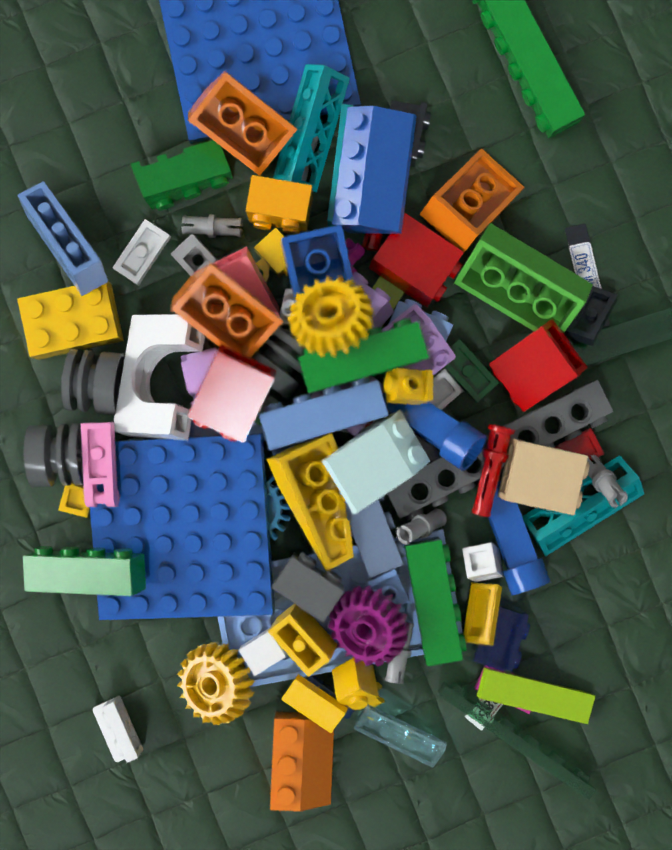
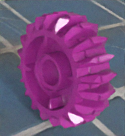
(350, 626)

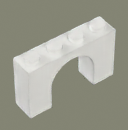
(148, 342)

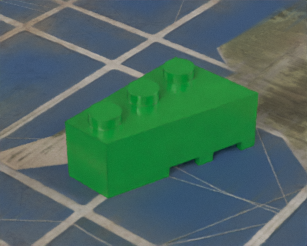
(182, 175)

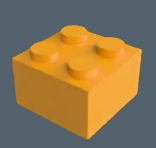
(279, 204)

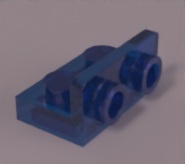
(509, 632)

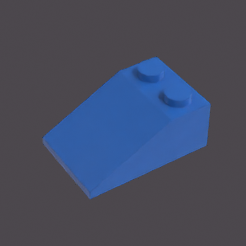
(314, 257)

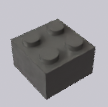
(309, 586)

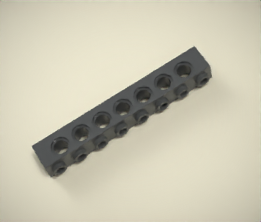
(589, 397)

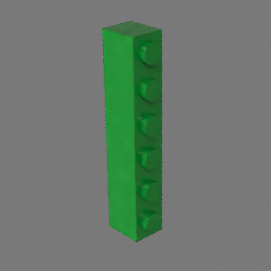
(532, 64)

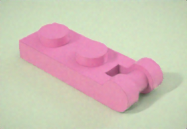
(99, 464)

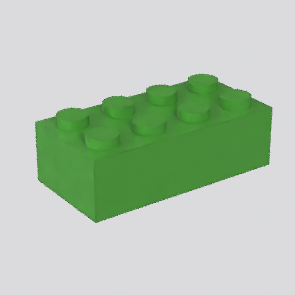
(522, 281)

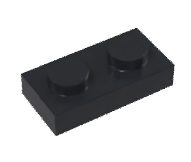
(592, 316)

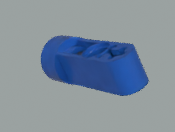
(456, 441)
(522, 565)

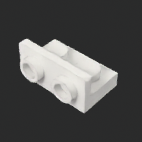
(118, 730)

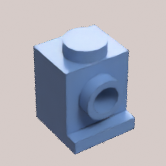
(390, 580)

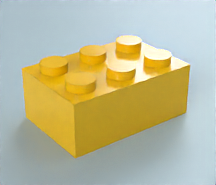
(67, 320)

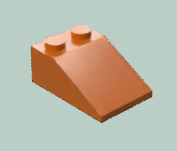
(471, 200)

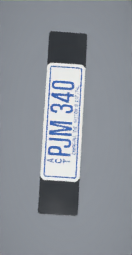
(582, 255)

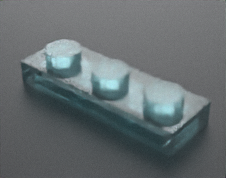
(400, 735)

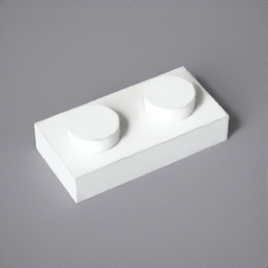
(141, 252)

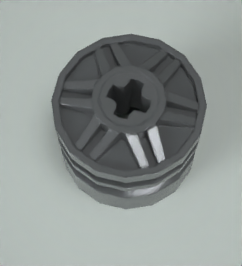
(282, 356)
(88, 382)
(52, 455)

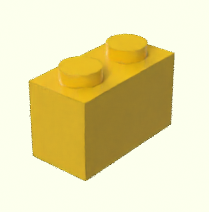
(303, 639)

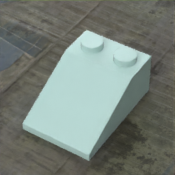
(376, 461)

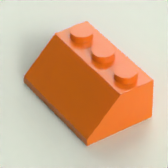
(241, 122)
(225, 311)
(300, 763)

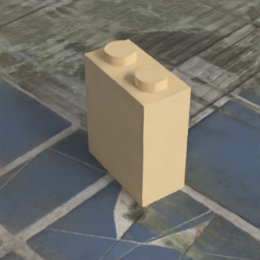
(543, 477)

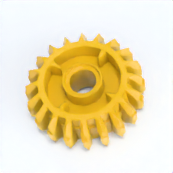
(325, 334)
(220, 665)

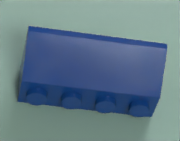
(374, 170)

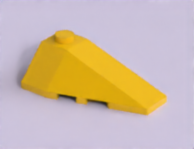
(315, 498)

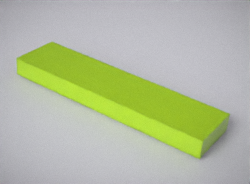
(535, 695)

